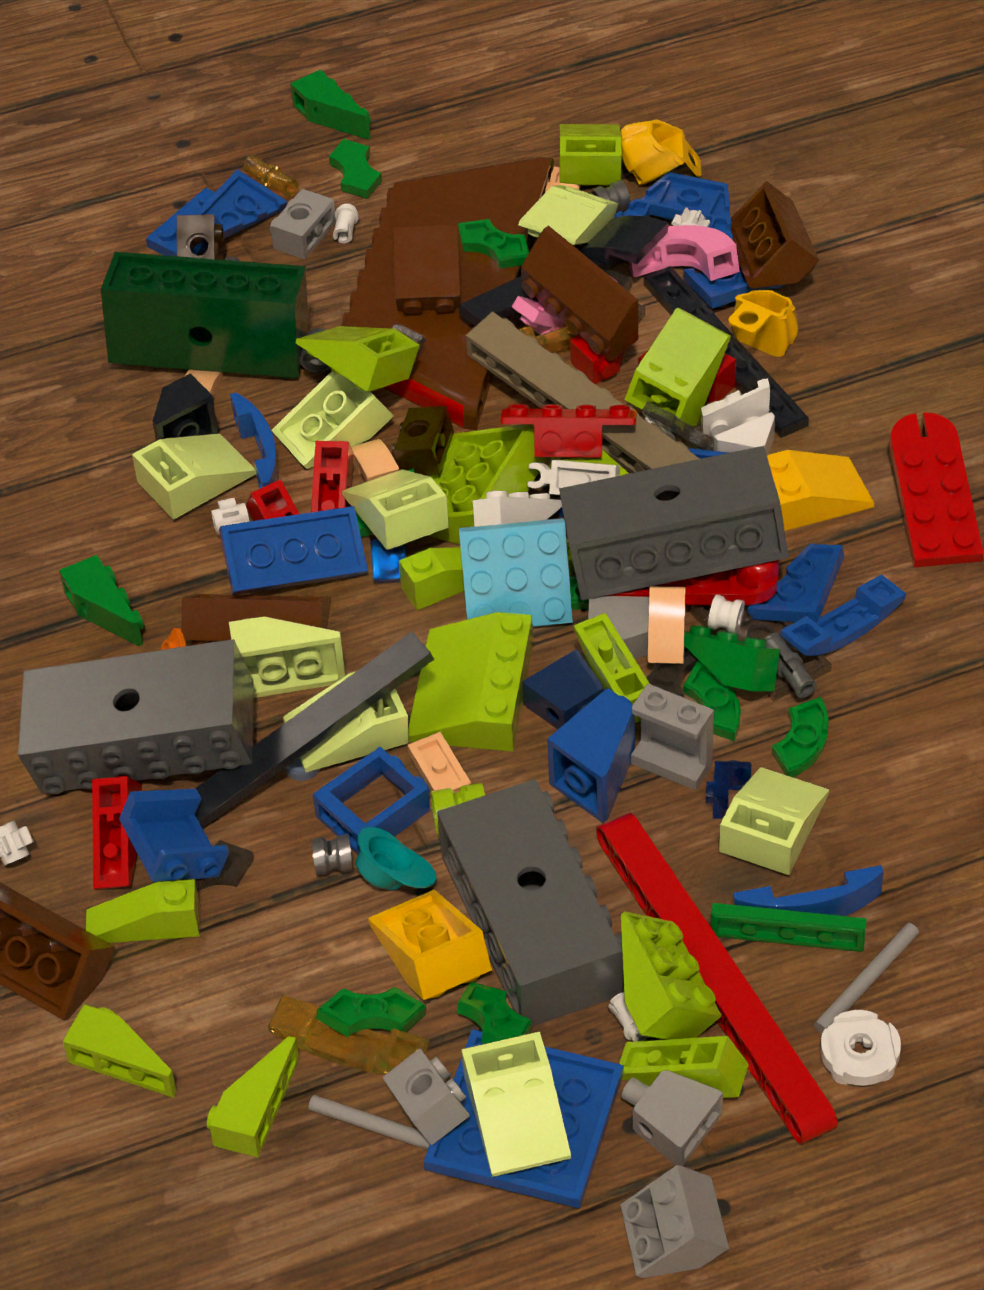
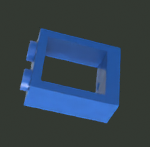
(394, 819)

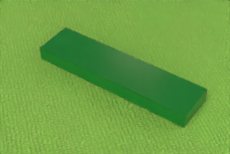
(788, 927)

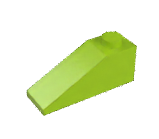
(431, 576)
(610, 658)
(148, 913)
(110, 1047)
(702, 1059)
(252, 1102)

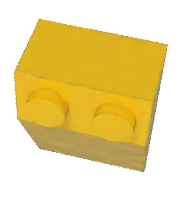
(816, 487)
(432, 944)

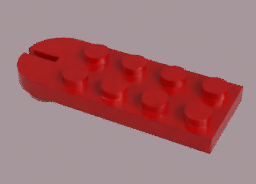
(934, 492)
(750, 584)

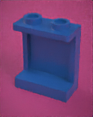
(170, 836)

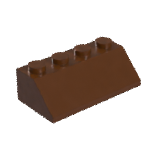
(772, 240)
(580, 295)
(208, 615)
(48, 955)

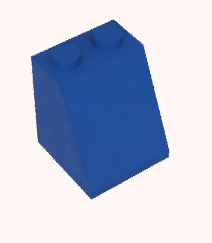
(593, 753)

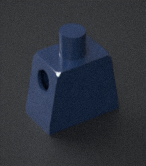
(561, 689)

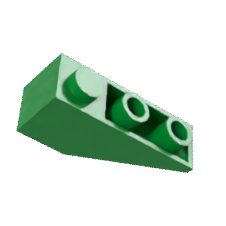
(328, 105)
(97, 599)
(734, 662)

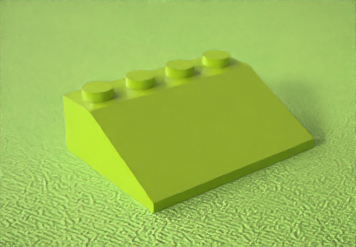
(482, 464)
(474, 682)

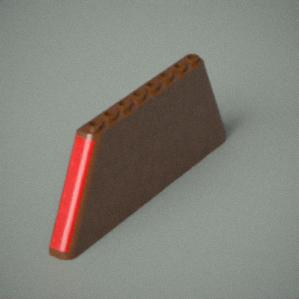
(442, 368)

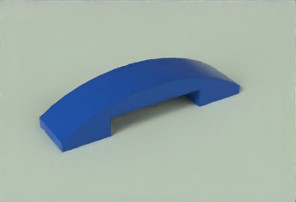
(252, 423)
(847, 622)
(857, 891)

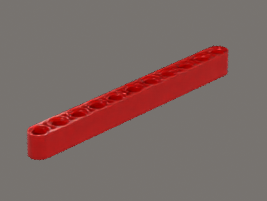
(744, 1017)

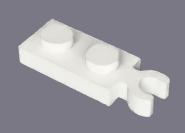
(571, 473)

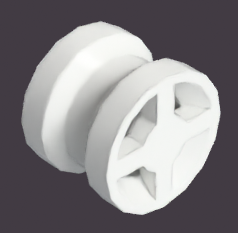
(726, 614)

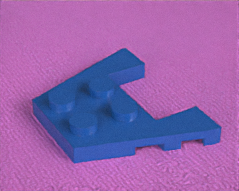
(676, 192)

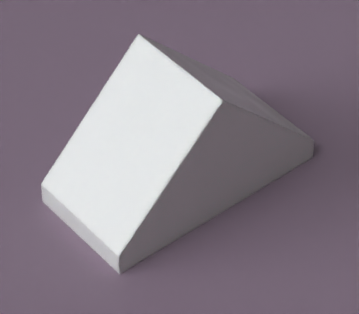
(747, 435)

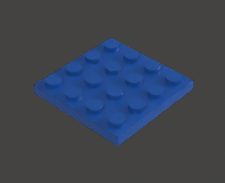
(586, 1099)

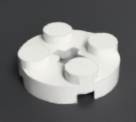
(854, 1067)

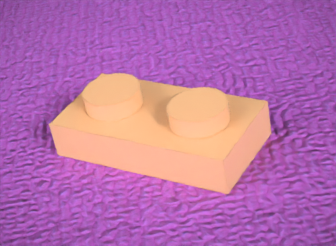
(437, 763)

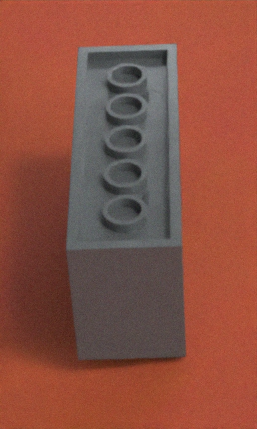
(674, 523)
(137, 716)
(531, 902)

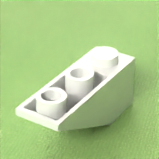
(515, 508)

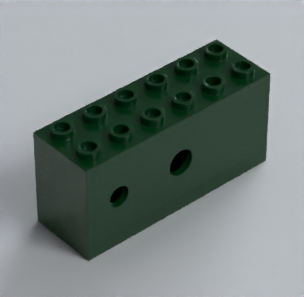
(205, 314)

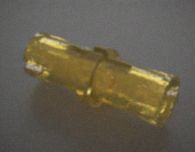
(271, 176)

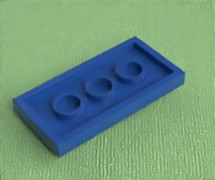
(293, 550)

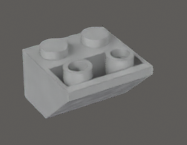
(674, 1224)

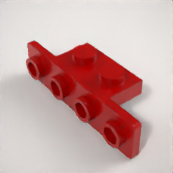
(568, 431)

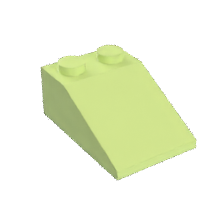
(331, 413)
(288, 655)

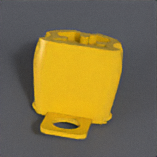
(655, 149)
(765, 321)

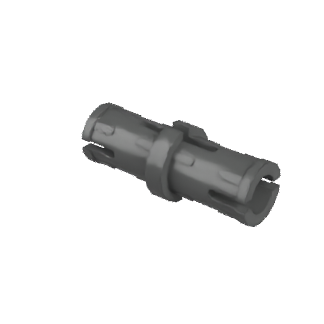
(794, 672)

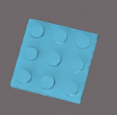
(517, 570)

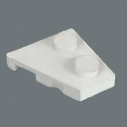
(735, 409)

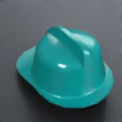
(389, 863)

